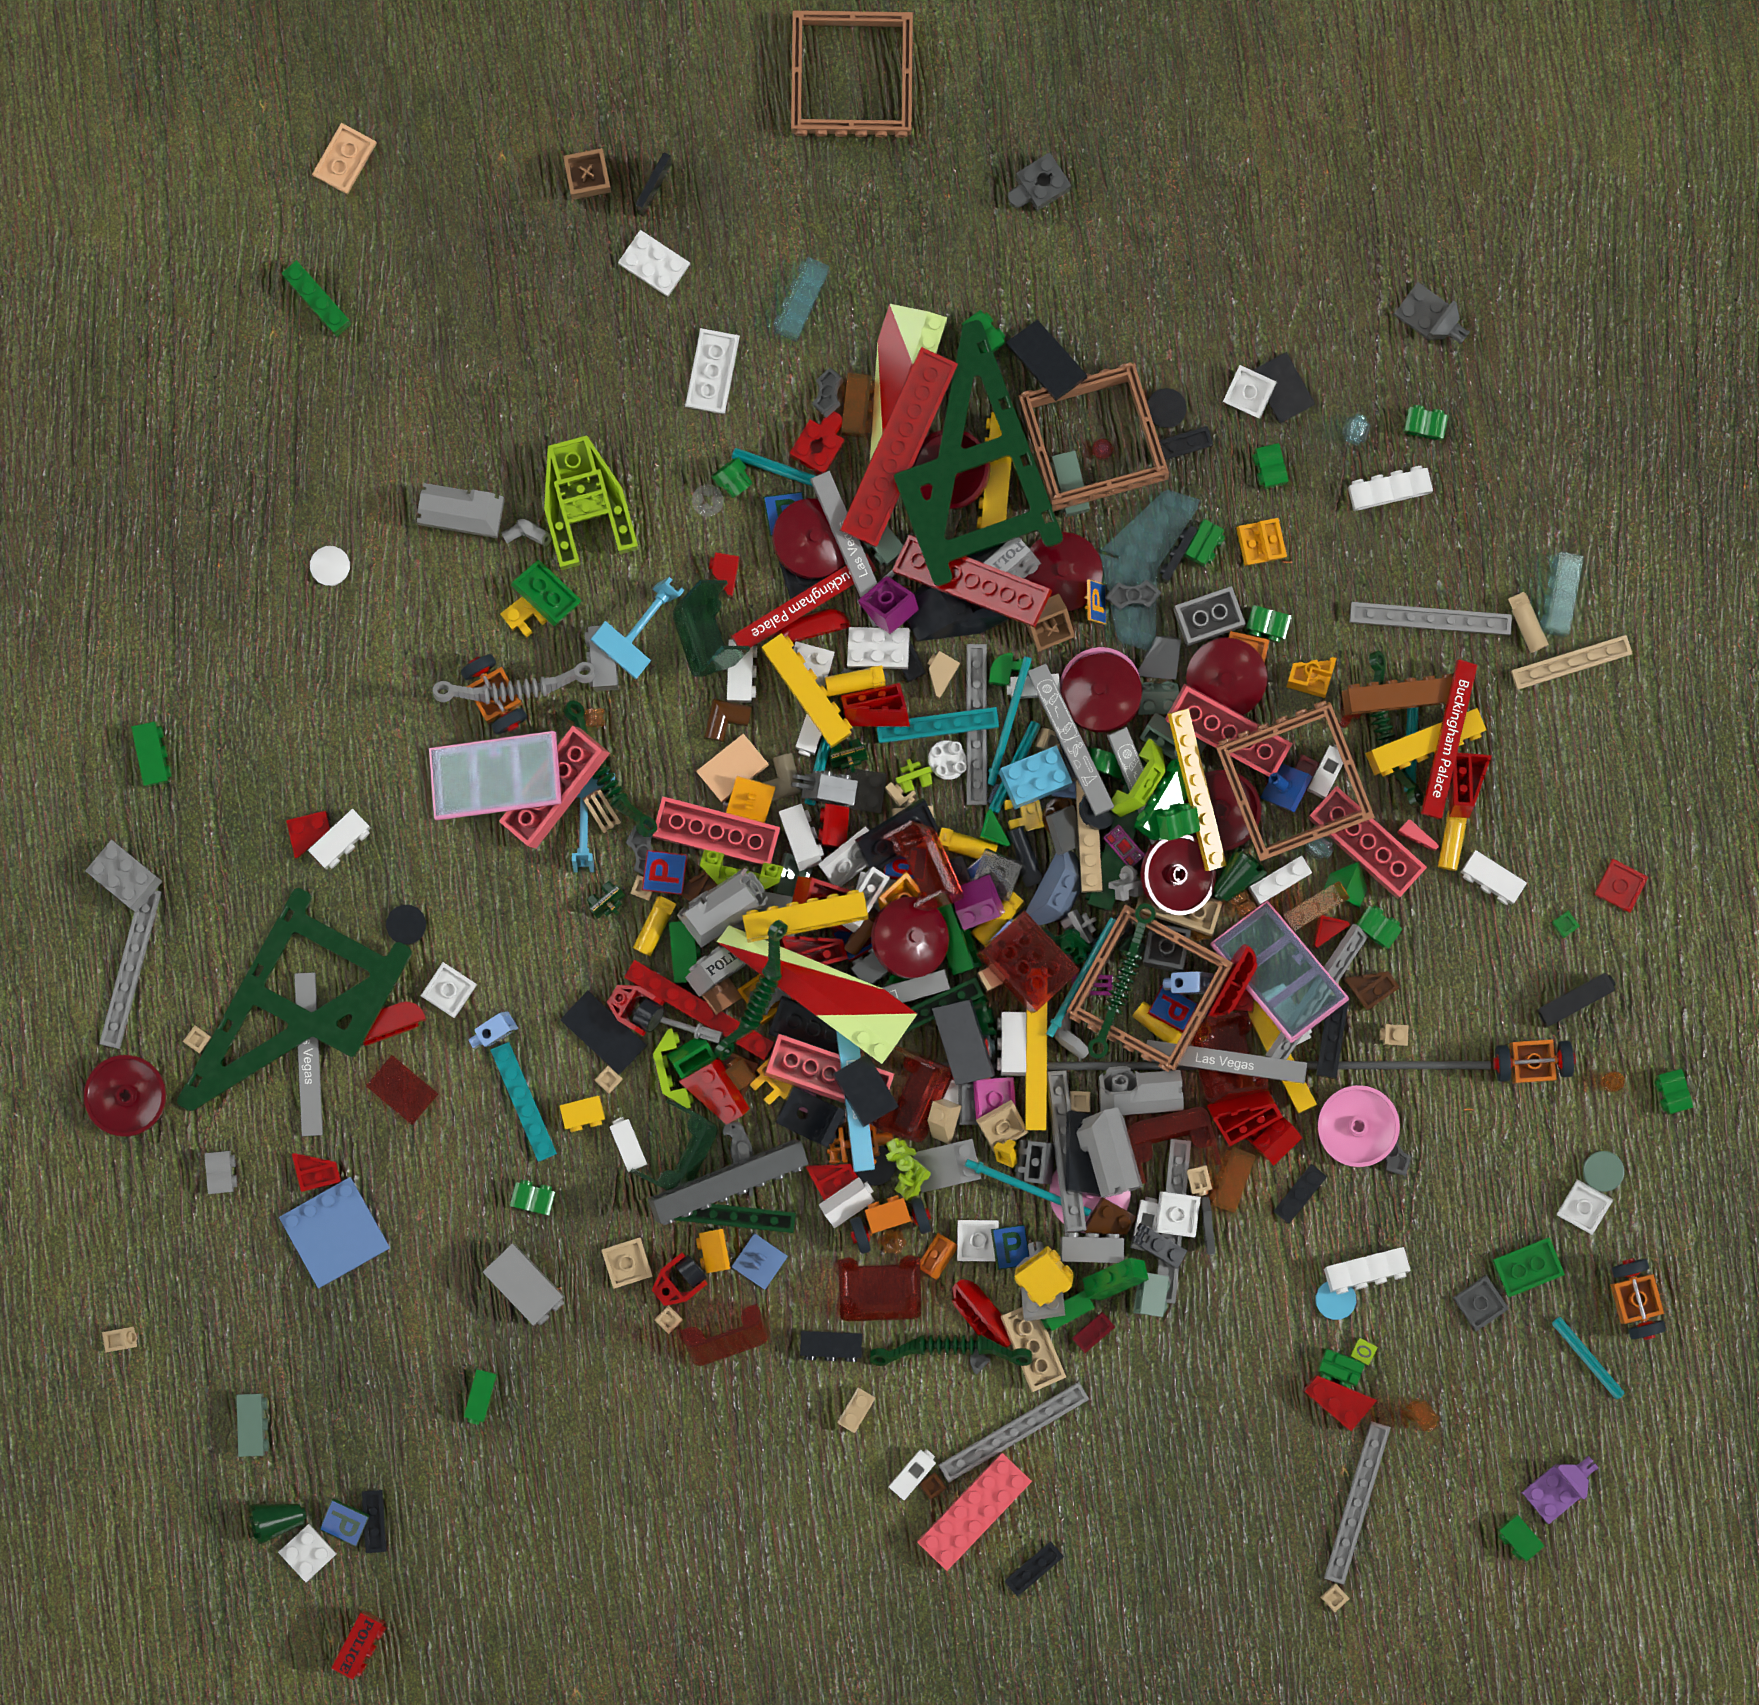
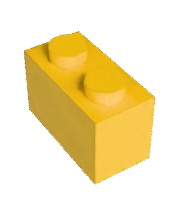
(582, 1113)

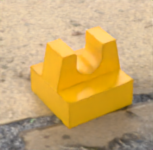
(1006, 1153)

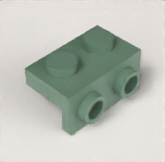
(1158, 697)
(790, 875)

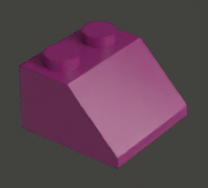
(889, 604)
(979, 903)

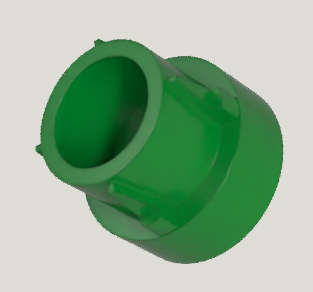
(732, 477)

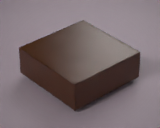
(932, 1485)

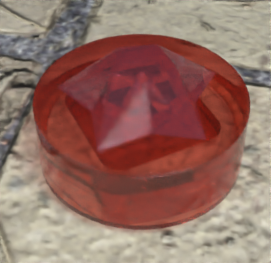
(1102, 449)

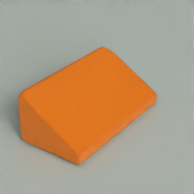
(937, 1256)

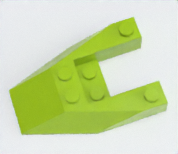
(581, 489)

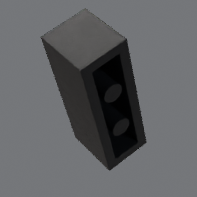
(831, 1345)

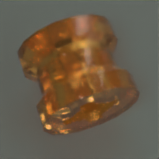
(595, 717)
(1616, 1079)

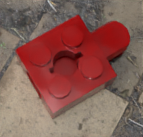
(819, 444)

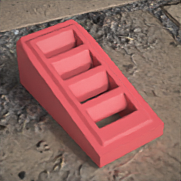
(1414, 833)

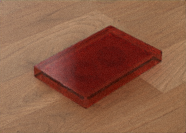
(402, 1090)

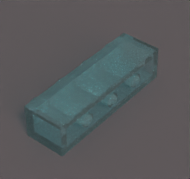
(802, 299)
(1562, 594)

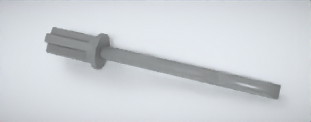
(699, 1031)

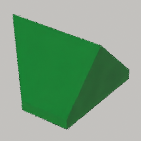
(992, 831)
(1352, 881)

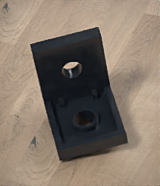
(819, 1122)

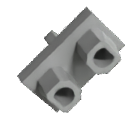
(1127, 885)
(1075, 920)

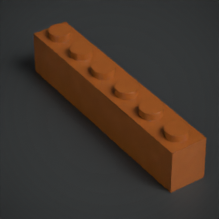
(1396, 695)

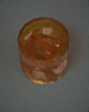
(1245, 907)

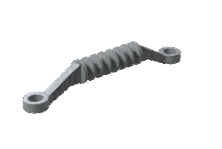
(545, 686)

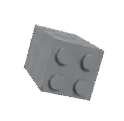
(524, 1285)

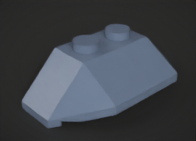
(1057, 890)

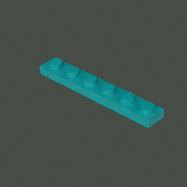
(941, 725)
(523, 1101)

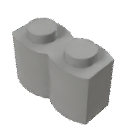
(219, 1172)

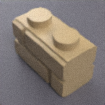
(856, 1410)

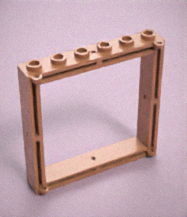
(860, 128)
(1104, 379)
(1267, 731)
(1130, 1042)

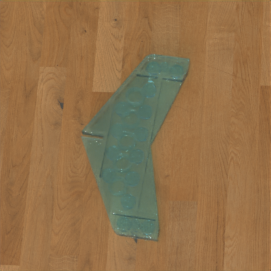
(1140, 552)

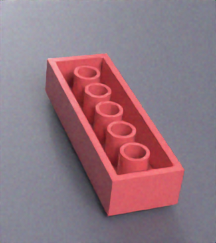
(1216, 722)
(578, 761)
(716, 831)
(1370, 845)
(809, 1067)
(974, 1511)

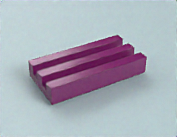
(1100, 993)

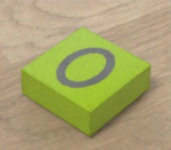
(1363, 1351)

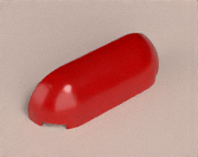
(815, 625)
(1236, 981)
(394, 1021)
(979, 1312)

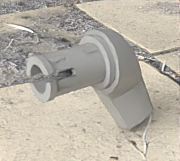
(528, 529)
(1069, 1040)

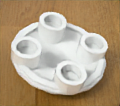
(329, 565)
(947, 759)

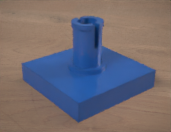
(1286, 787)

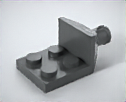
(1431, 315)

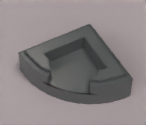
(978, 1361)

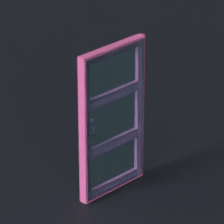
(495, 775)
(1288, 976)

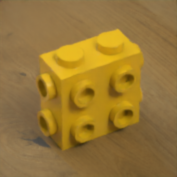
(1044, 1276)

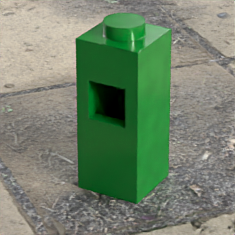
(1074, 1307)
(480, 1396)

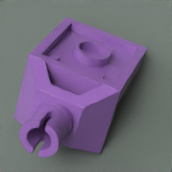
(1559, 1488)

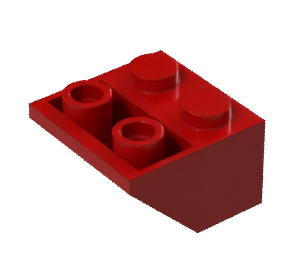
(835, 826)
(1275, 1140)

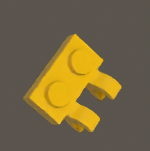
(518, 613)
(1030, 814)
(780, 1088)

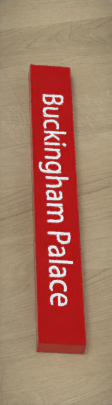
(796, 607)
(1449, 739)

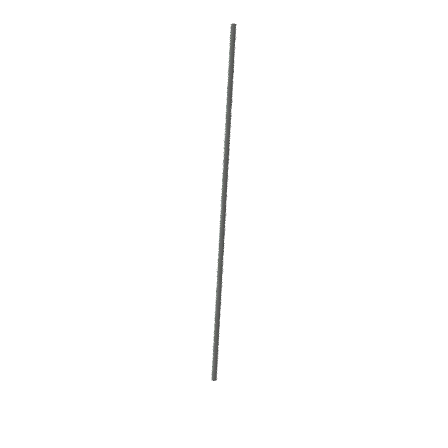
(1312, 1065)

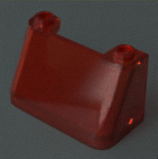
(1226, 1033)
(880, 1290)
(729, 1343)

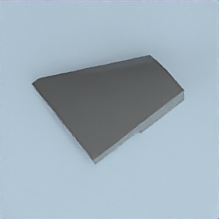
(1162, 658)

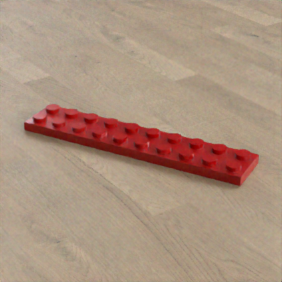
(898, 446)

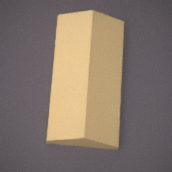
(1200, 920)
(1033, 1336)

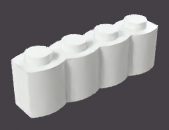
(1390, 489)
(1366, 1270)

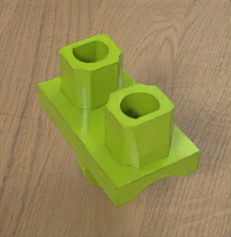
(906, 780)
(900, 1154)
(911, 1181)

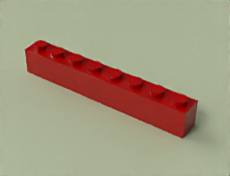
(695, 1008)

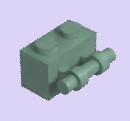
(1152, 1295)

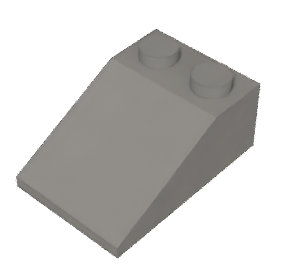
(947, 1165)

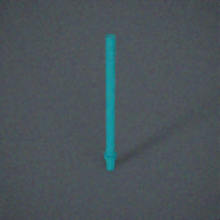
(994, 770)
(1056, 1022)
(980, 1168)

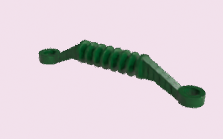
(1414, 793)
(619, 801)
(1132, 955)
(761, 994)
(1019, 1356)

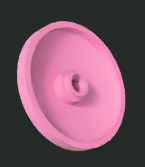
(1358, 1126)

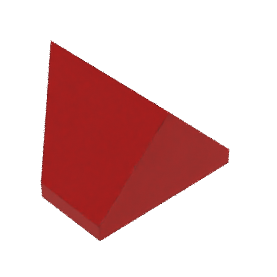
(1327, 928)

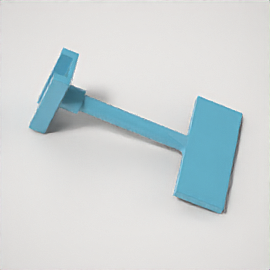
(621, 647)
(583, 857)

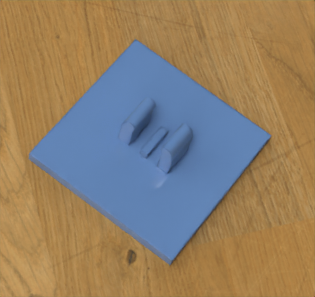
(759, 1261)

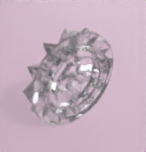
(717, 500)

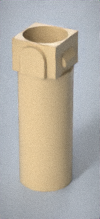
(1528, 622)

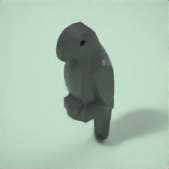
(740, 1144)

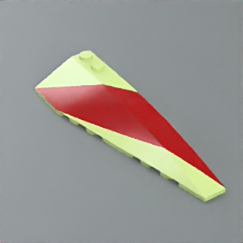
(897, 347)
(848, 1004)

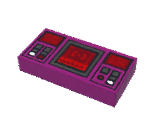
(1124, 846)

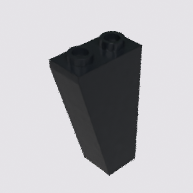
(1576, 999)

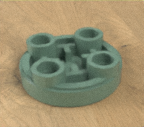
(1603, 1171)

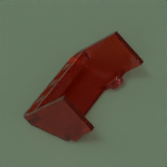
(928, 864)
(925, 1084)
(1170, 1126)

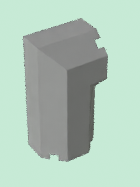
(460, 511)
(722, 906)
(1140, 1091)
(1110, 1152)

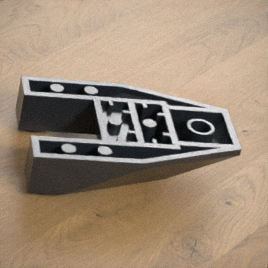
(948, 616)

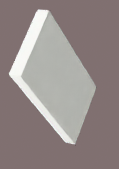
(712, 371)

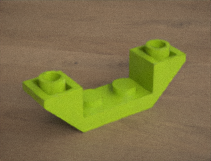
(1145, 784)
(713, 861)
(669, 1043)

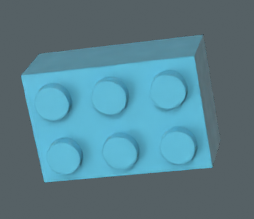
(1035, 777)

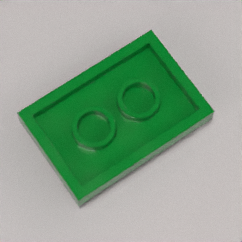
(546, 592)
(1528, 1267)

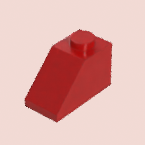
(725, 568)

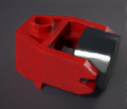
(647, 1015)
(690, 1272)

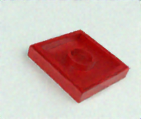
(1621, 885)

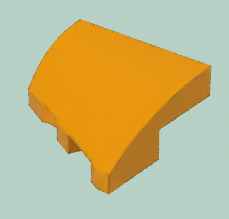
(1312, 676)

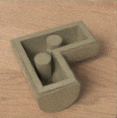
(784, 769)

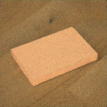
(344, 158)
(735, 760)

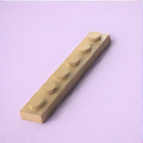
(1571, 662)
(1088, 851)

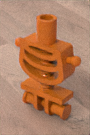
(877, 1140)

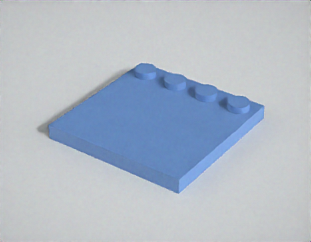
(334, 1232)

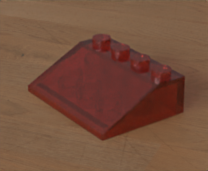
(1028, 962)

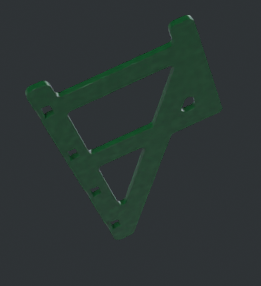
(931, 515)
(361, 1001)

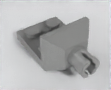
(1032, 1310)

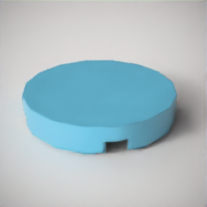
(1334, 1305)

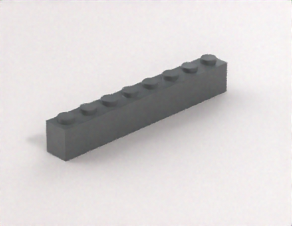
(728, 1181)

